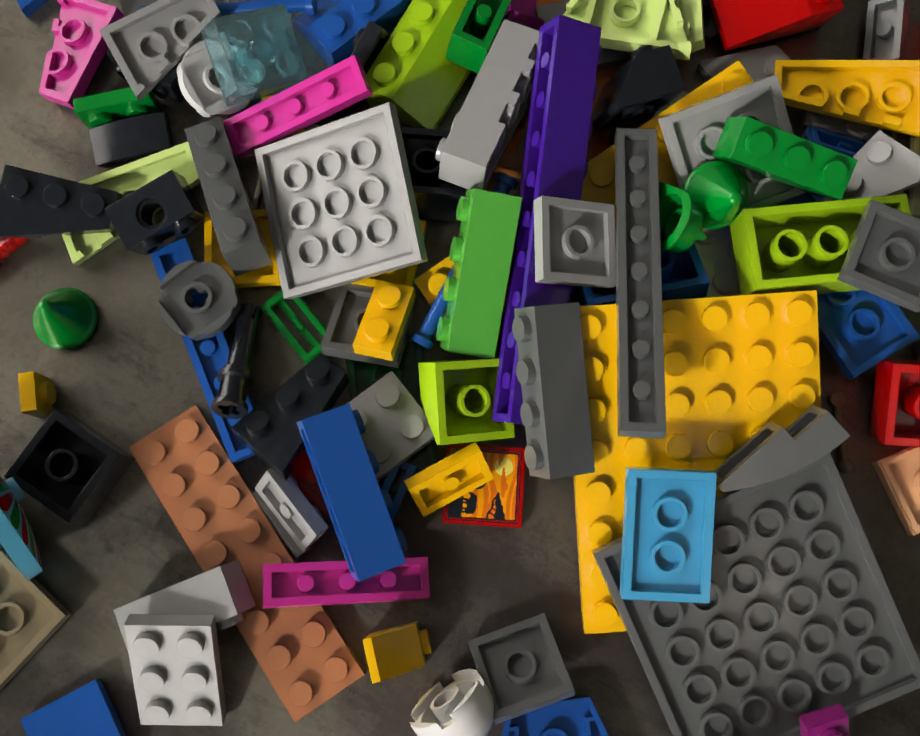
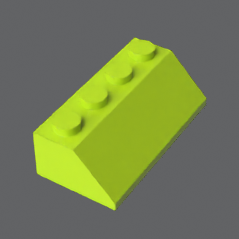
(413, 64)

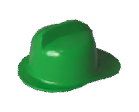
(679, 219)

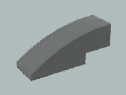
(781, 451)

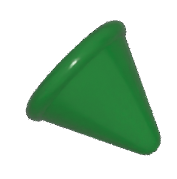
(718, 191)
(65, 318)

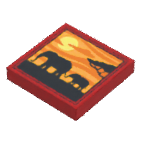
(497, 501)

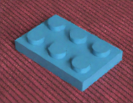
(667, 534)

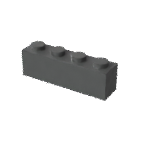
(553, 390)

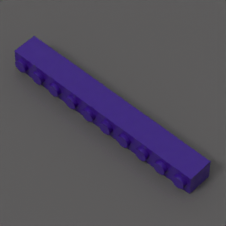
(551, 167)

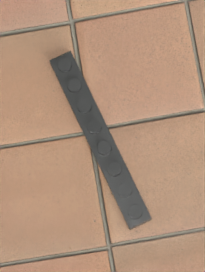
(638, 286)

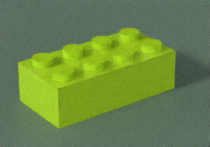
(799, 244)

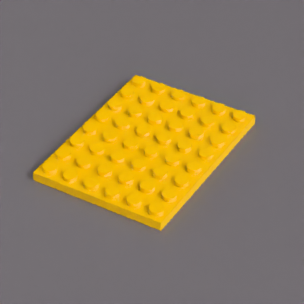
(726, 376)

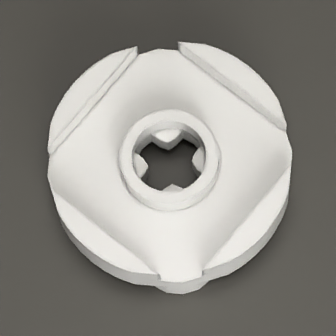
(196, 87)

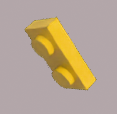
(384, 320)
(449, 479)

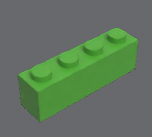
(479, 272)

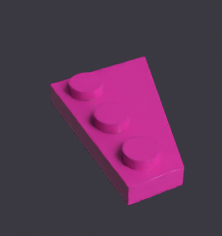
(76, 49)

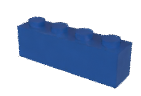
(352, 491)

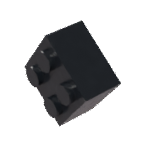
(69, 467)

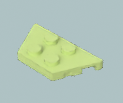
(634, 24)

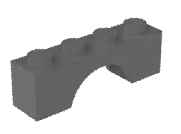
(226, 197)

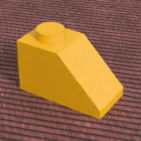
(396, 651)

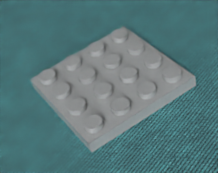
(341, 202)

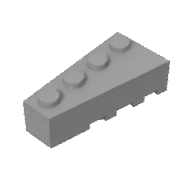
(491, 109)

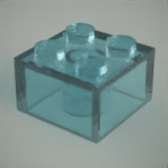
(254, 53)

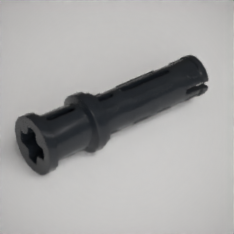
(236, 374)

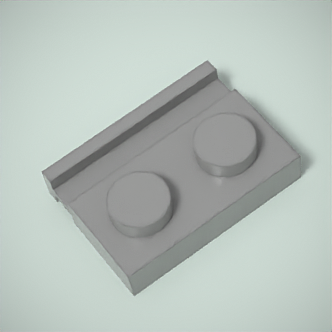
(289, 512)

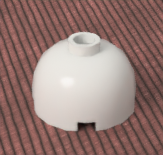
(456, 710)

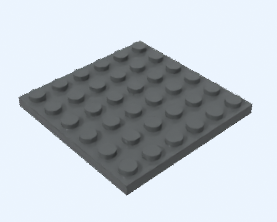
(789, 618)

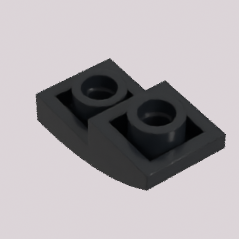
(131, 138)

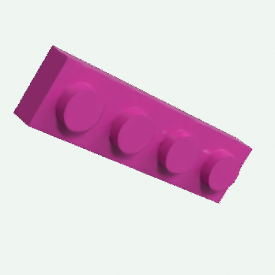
(298, 106)
(333, 585)

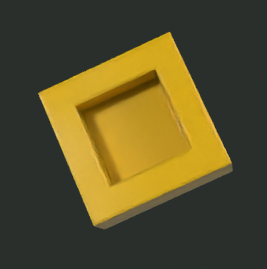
(36, 394)

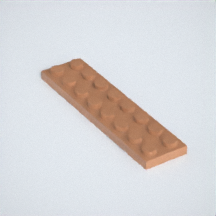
(223, 524)

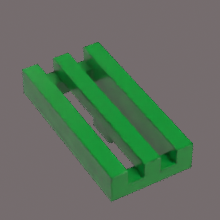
(278, 299)

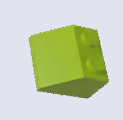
(461, 400)

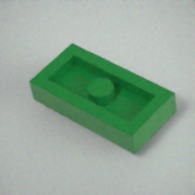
(113, 106)

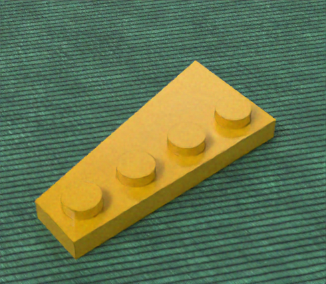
(856, 90)

